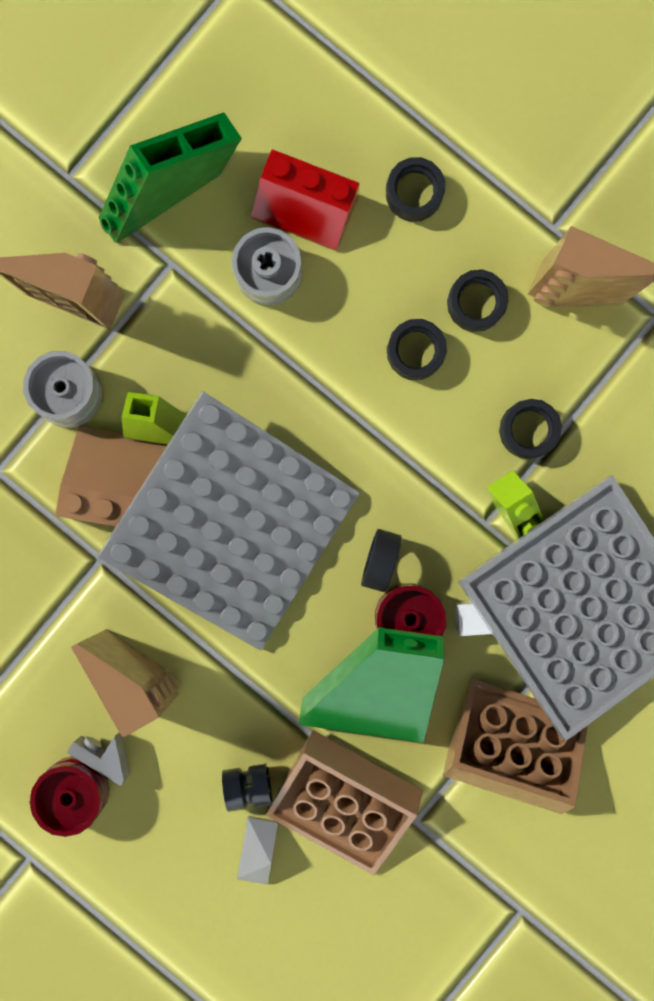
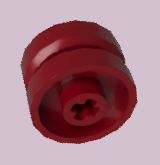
(410, 599)
(56, 809)

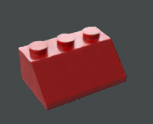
(304, 200)

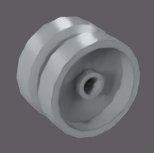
(264, 248)
(47, 380)

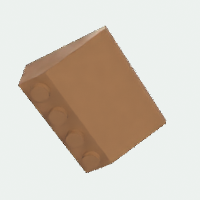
(589, 273)
(66, 283)
(104, 475)
(126, 681)
(513, 749)
(345, 803)

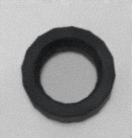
(421, 166)
(488, 279)
(432, 332)
(549, 415)
(381, 560)

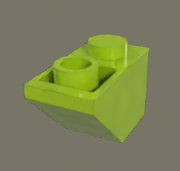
(150, 418)
(515, 504)

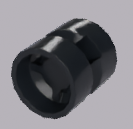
(237, 793)

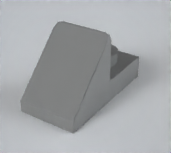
(109, 763)

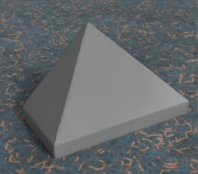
(257, 850)

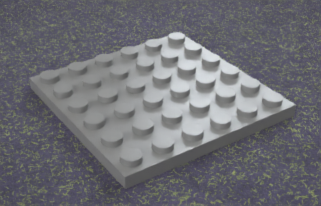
(229, 522)
(575, 606)

